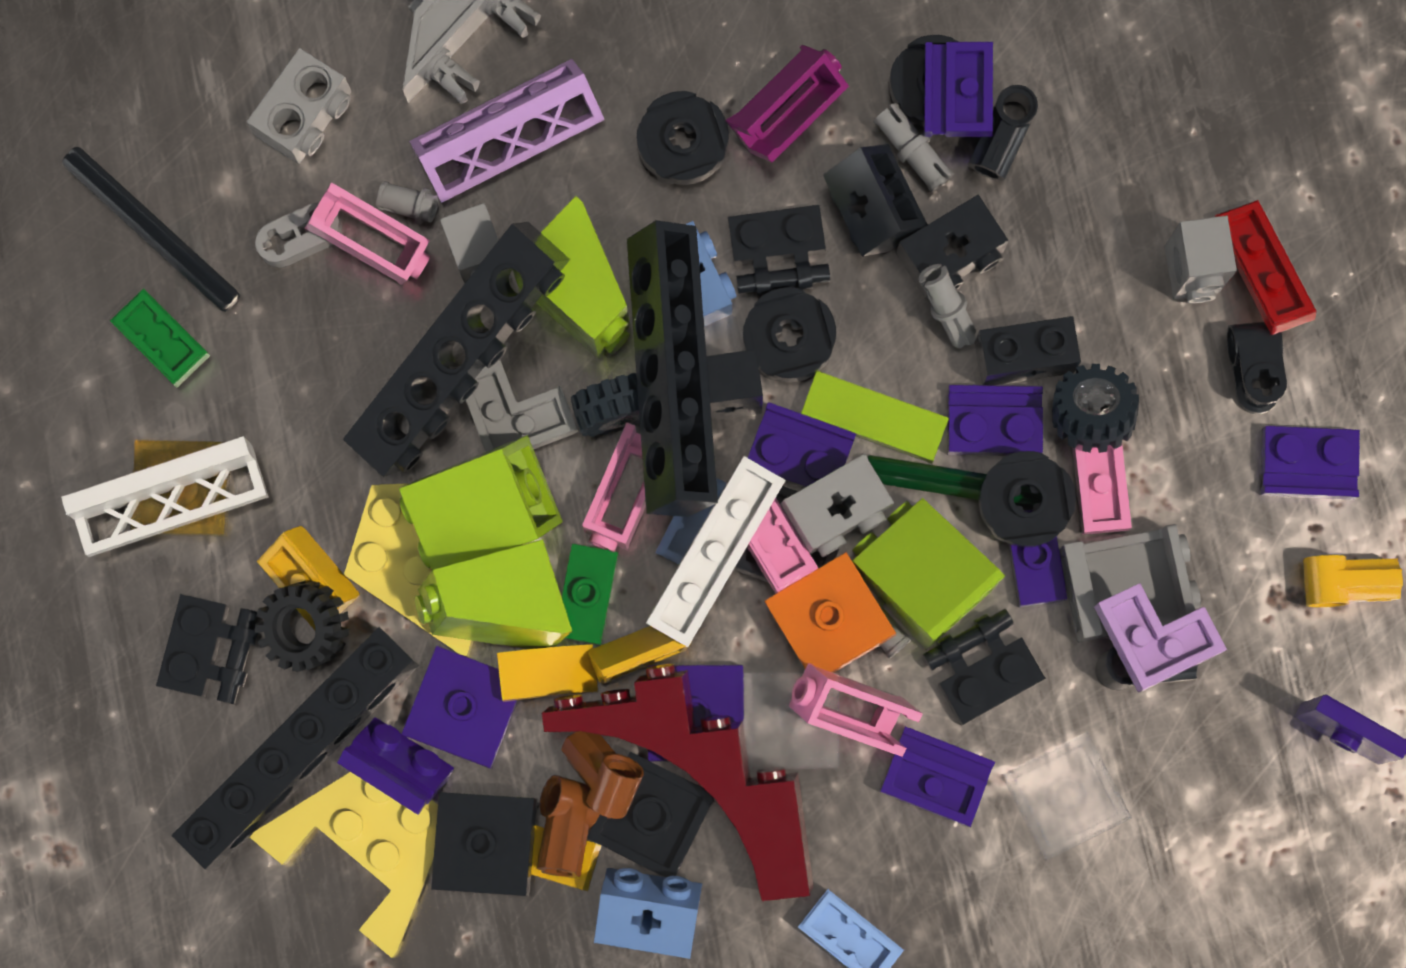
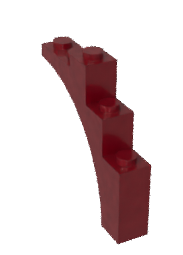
(661, 719)

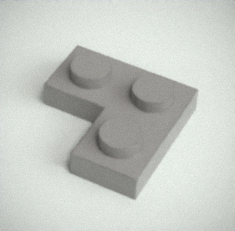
(502, 419)

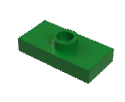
(160, 338)
(588, 592)

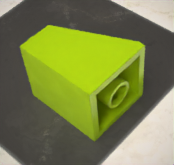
(588, 297)
(480, 505)
(925, 571)
(497, 599)

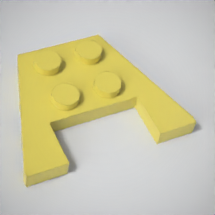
(388, 559)
(377, 834)

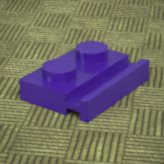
(959, 89)
(994, 419)
(799, 446)
(1310, 462)
(396, 765)
(937, 777)

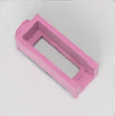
(410, 261)
(604, 534)
(811, 692)

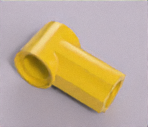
(1337, 581)

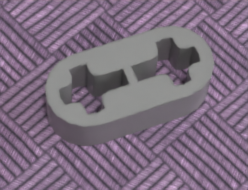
(297, 248)

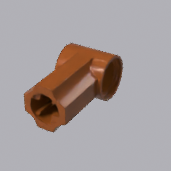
(609, 775)
(565, 826)

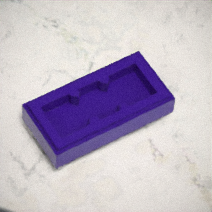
(1038, 573)

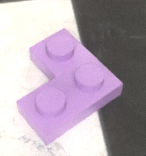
(1153, 650)

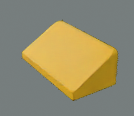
(300, 558)
(632, 653)

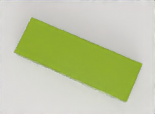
(875, 416)

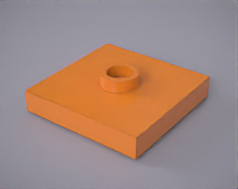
(830, 616)

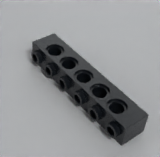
(671, 370)
(376, 431)
(295, 750)

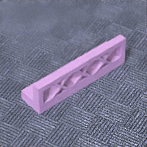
(500, 115)

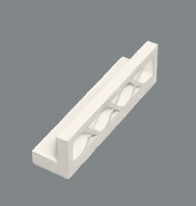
(161, 479)
(715, 551)

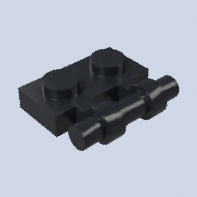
(778, 236)
(194, 647)
(990, 680)

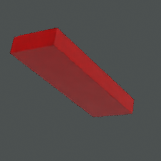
(1267, 270)

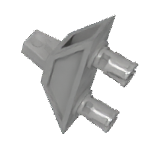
(442, 29)

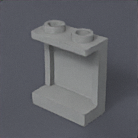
(1116, 564)

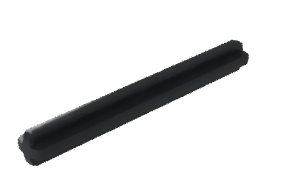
(151, 229)

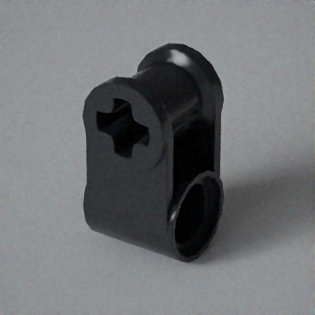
(1254, 358)

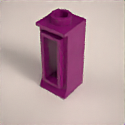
(799, 112)

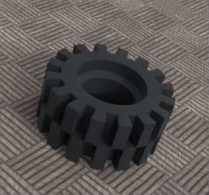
(279, 634)

